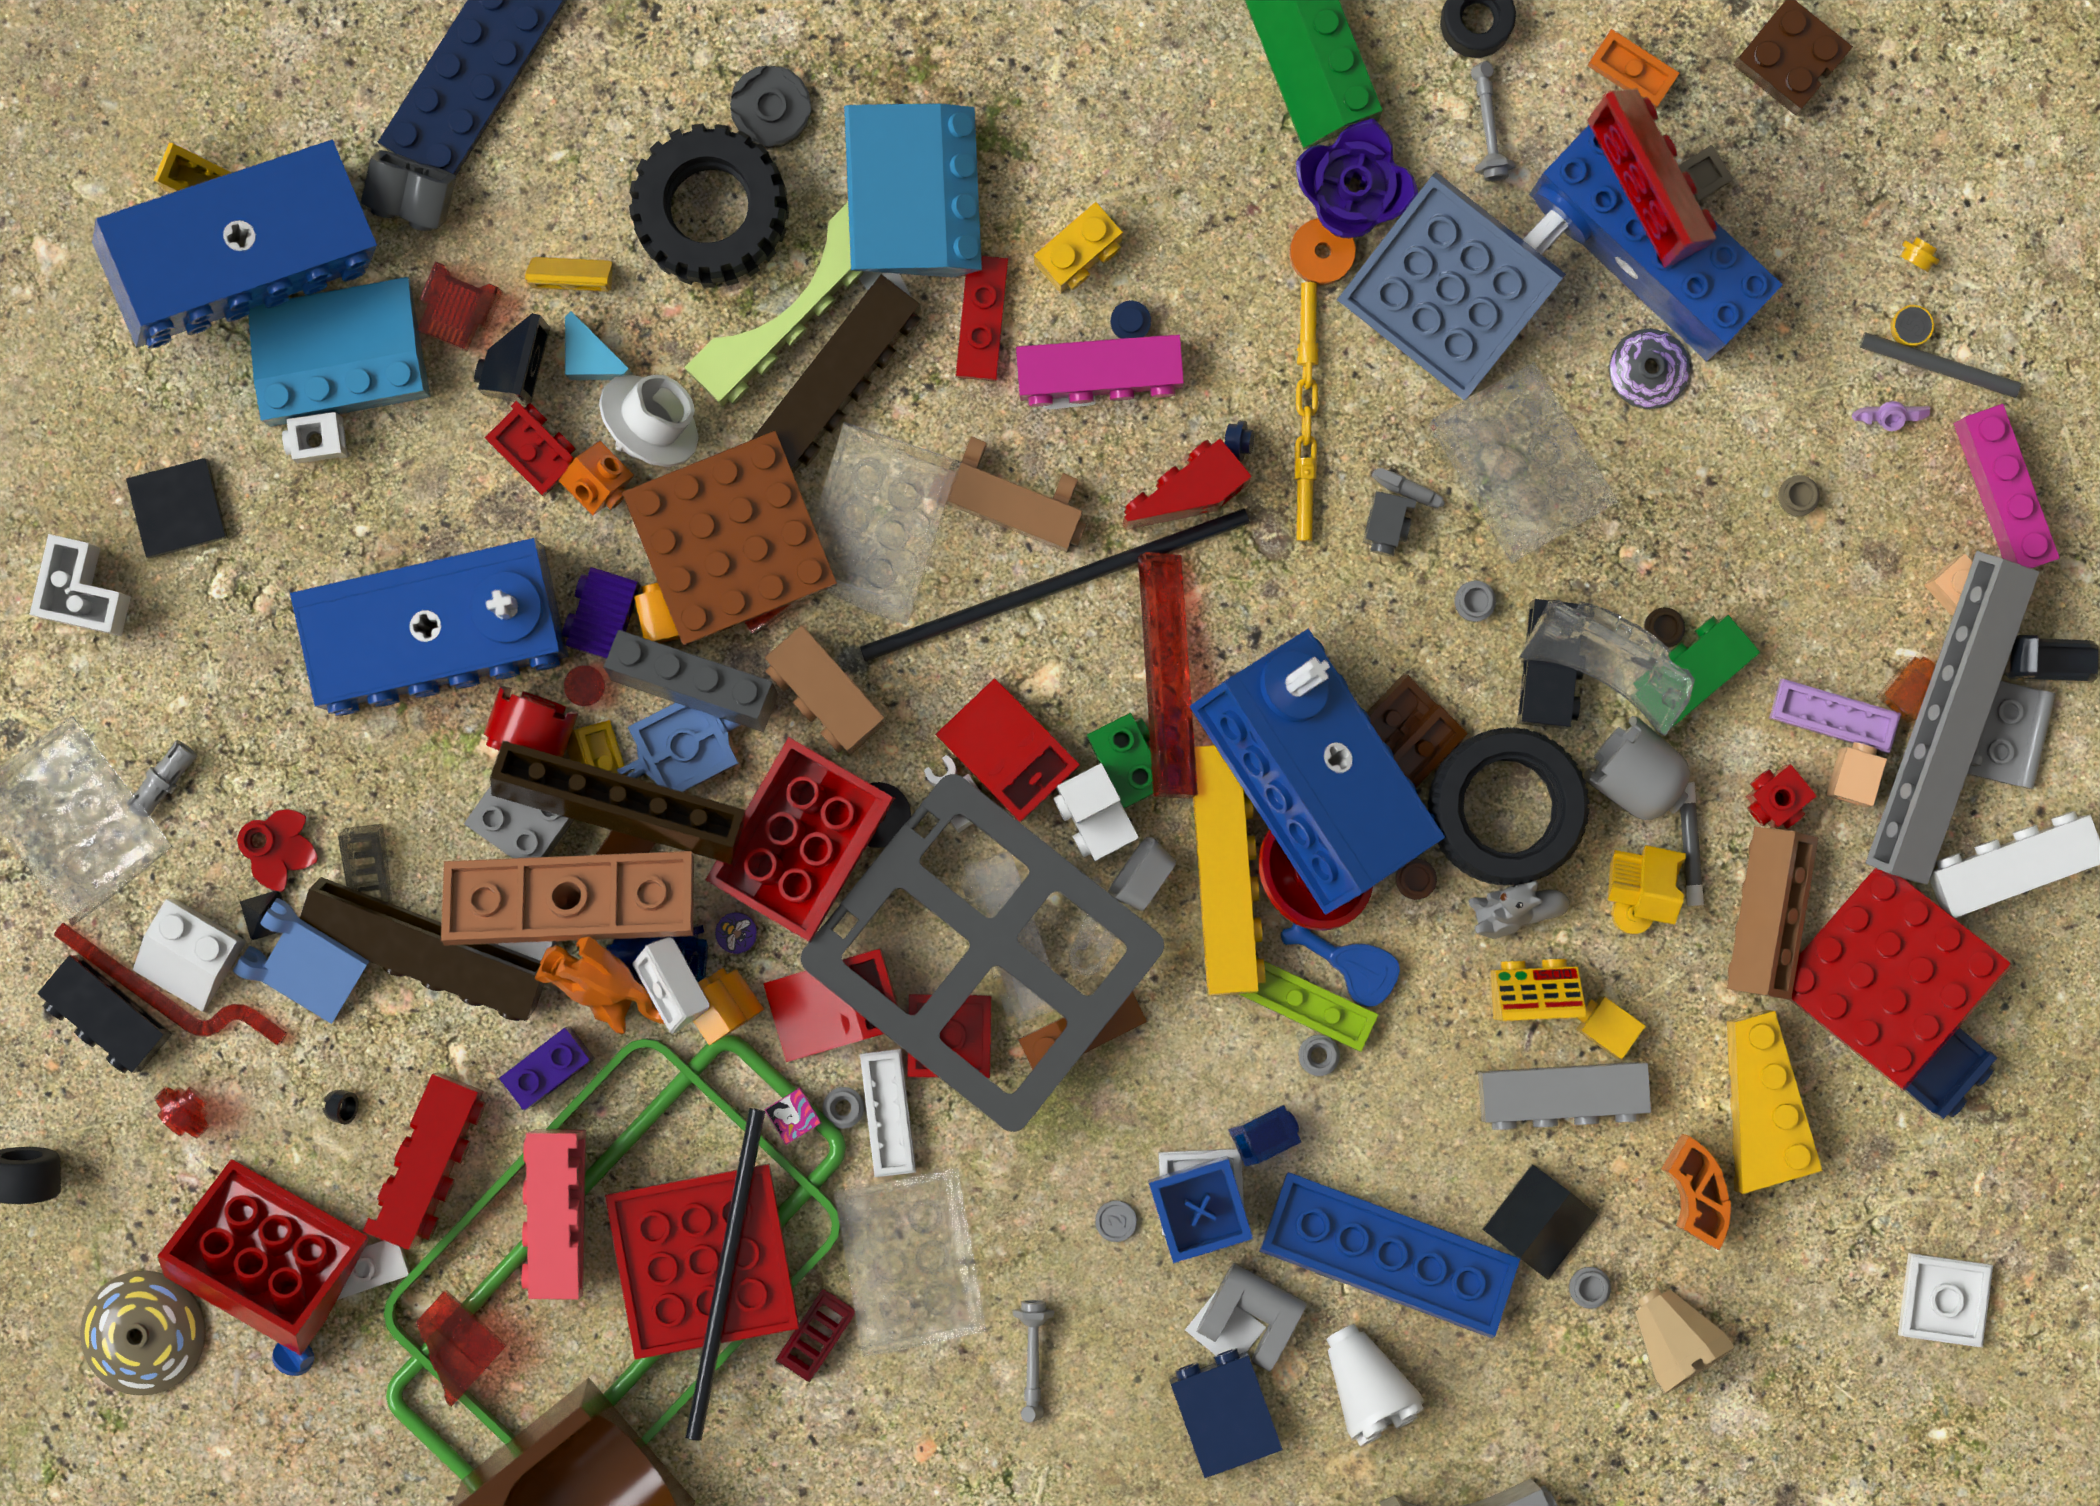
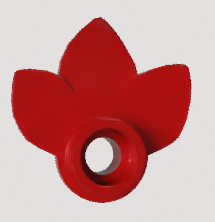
(283, 848)

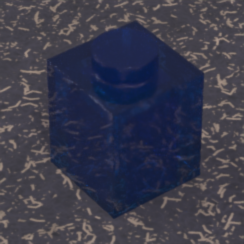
(1265, 1135)

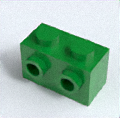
(1125, 757)

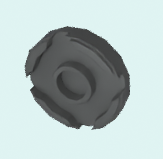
(770, 106)

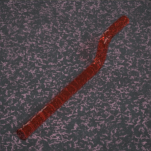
(164, 1004)

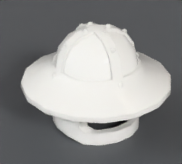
(650, 418)

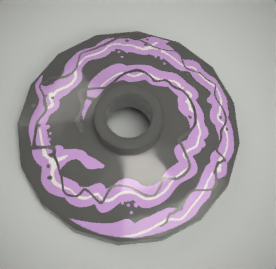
(1635, 383)

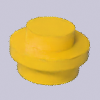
(1920, 254)

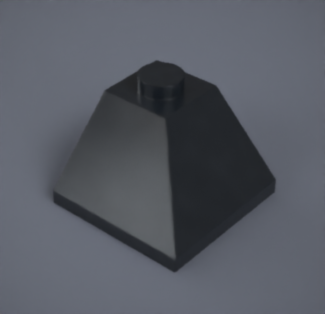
(514, 362)

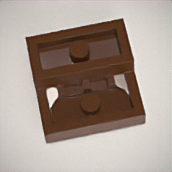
(1414, 728)

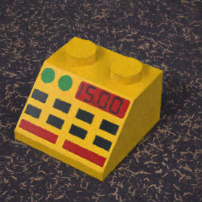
(1537, 992)

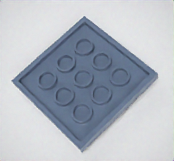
(1450, 286)

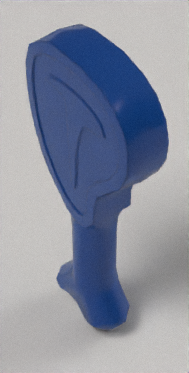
(1367, 969)

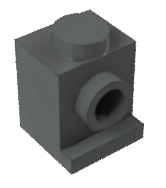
(1388, 522)

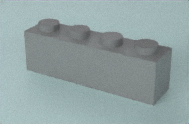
(1564, 1093)

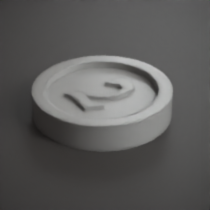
(1115, 1221)

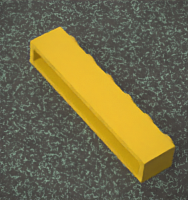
(1226, 878)

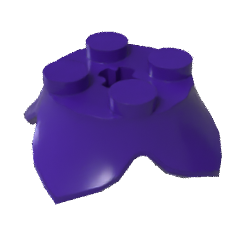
(1359, 153)

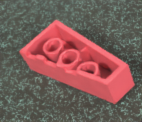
(554, 1213)

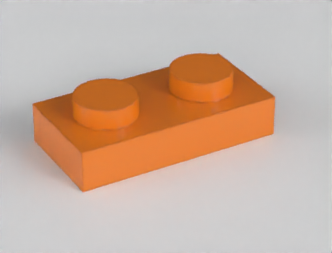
(1633, 67)

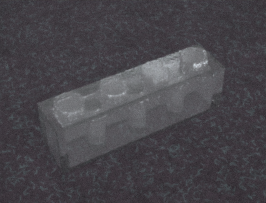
(992, 885)

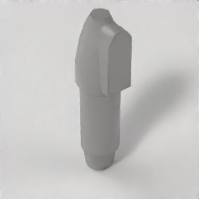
(1401, 485)

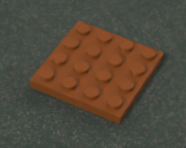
(729, 538)

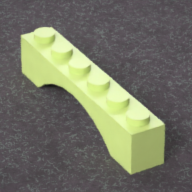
(732, 361)

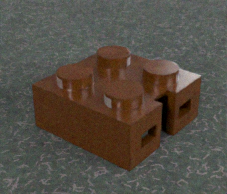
(1792, 55)

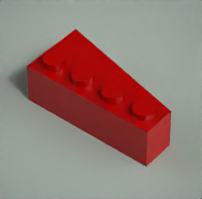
(426, 1162)

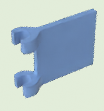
(303, 964)

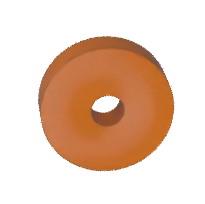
(1316, 269)

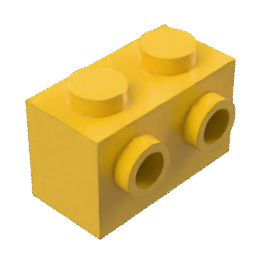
(1078, 248)

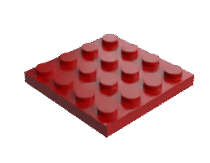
(1894, 976)
(670, 1256)

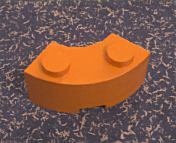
(1701, 1190)

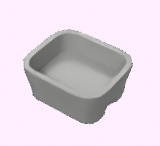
(1142, 874)

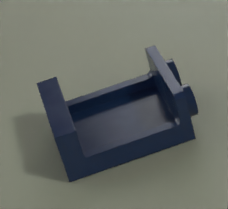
(1951, 1075)
(1225, 1412)

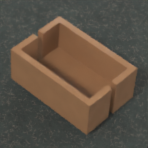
(824, 691)

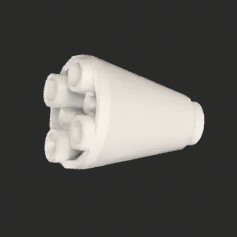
(1370, 1386)

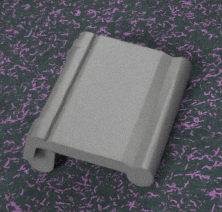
(2013, 736)

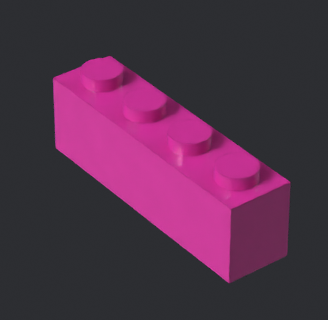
(1099, 368)
(2006, 488)

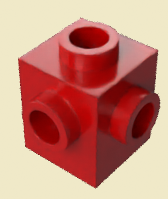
(1793, 794)

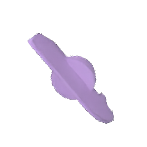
(1891, 414)

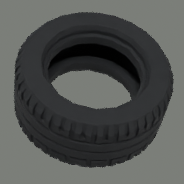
(1564, 786)

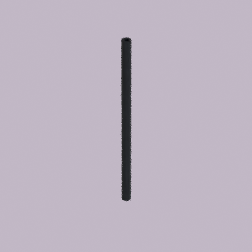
(725, 1274)

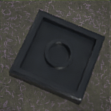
(176, 508)

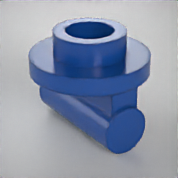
(291, 1362)

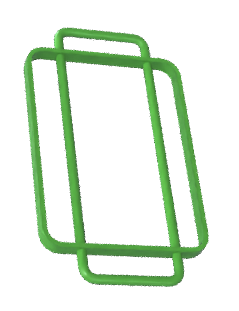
(688, 1074)

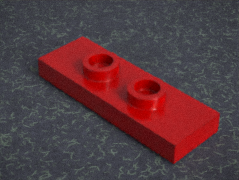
(982, 320)

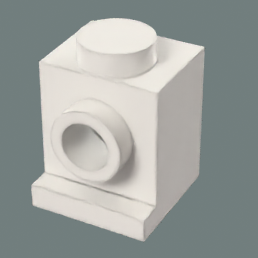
(302, 428)

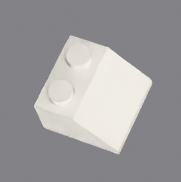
(187, 953)

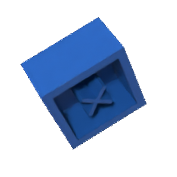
(1200, 1209)

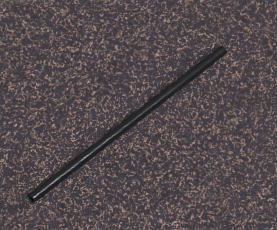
(1052, 585)

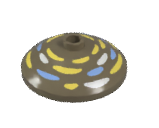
(170, 1329)

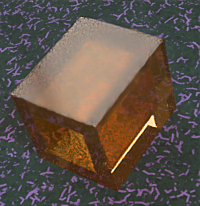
(1908, 687)

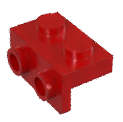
(531, 447)

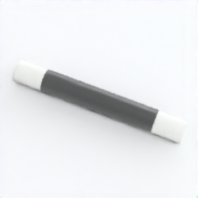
(1691, 847)

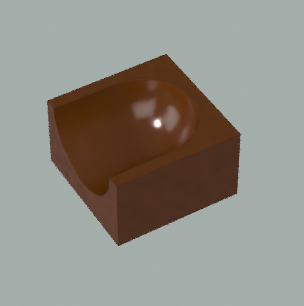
(574, 1457)

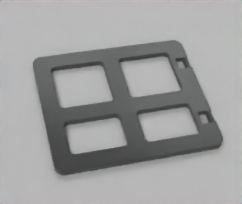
(991, 944)

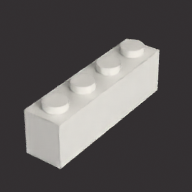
(2016, 866)

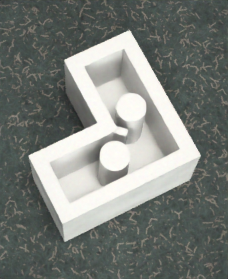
(66, 589)
(1095, 812)

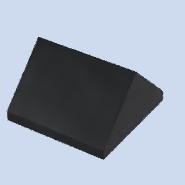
(1540, 1221)

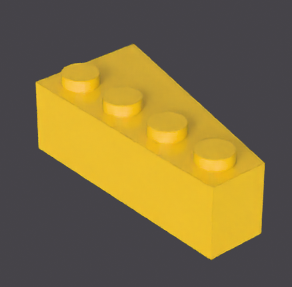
(1768, 1116)

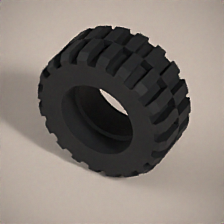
(697, 152)

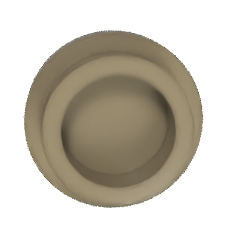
(1799, 495)

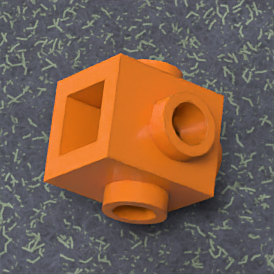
(597, 478)

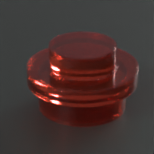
(584, 685)

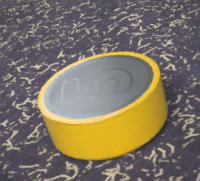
(1912, 325)

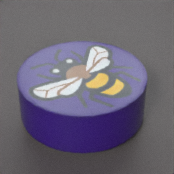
(736, 933)

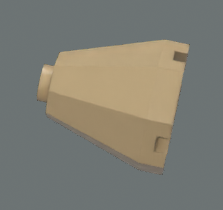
(1678, 1339)

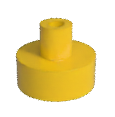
(1626, 922)

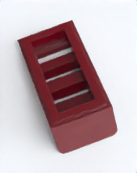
(795, 1364)

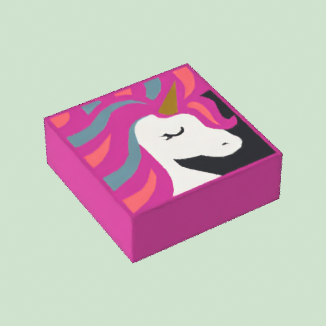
(793, 1116)

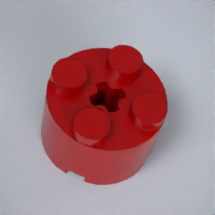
(529, 722)

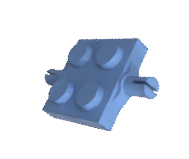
(681, 747)

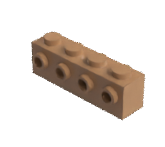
(1772, 912)

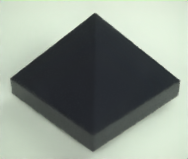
(254, 911)

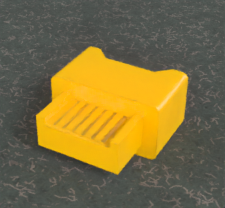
(1648, 882)

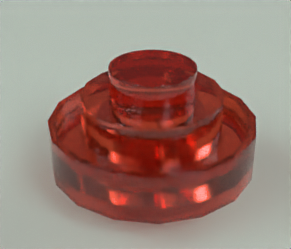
(182, 1110)

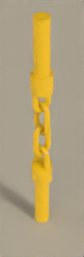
(1306, 467)

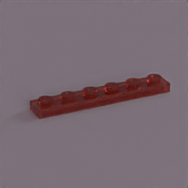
(1167, 675)

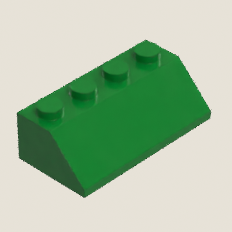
(1315, 66)

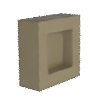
(1707, 172)

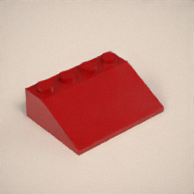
(1651, 176)
(801, 839)
(263, 1256)

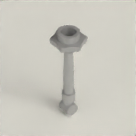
(1494, 165)
(1033, 1314)

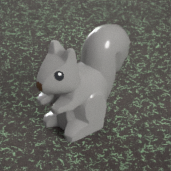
(1516, 906)

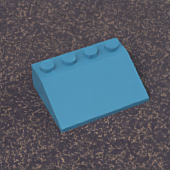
(913, 189)
(337, 352)

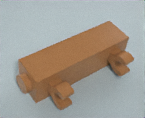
(1017, 507)

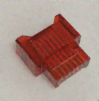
(456, 308)

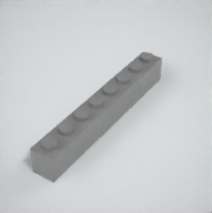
(1952, 717)

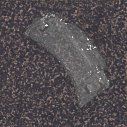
(1616, 655)

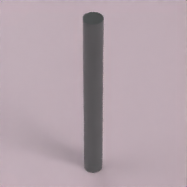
(1940, 365)

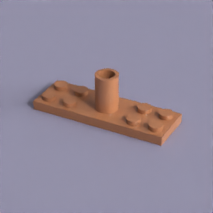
(568, 898)

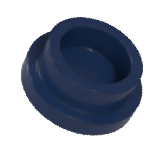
(1130, 320)
(1239, 439)

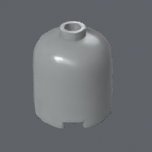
(1640, 772)

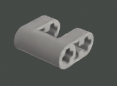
(1261, 1300)

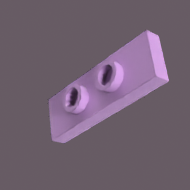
(1834, 715)

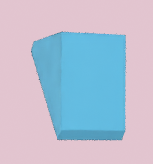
(587, 355)

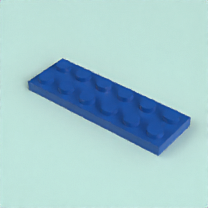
(1390, 1255)

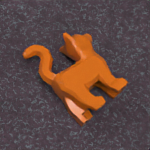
(597, 982)

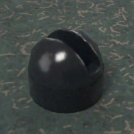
(344, 1114)

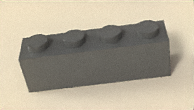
(691, 680)

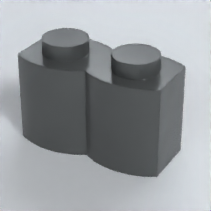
(408, 190)

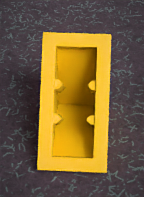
(185, 169)

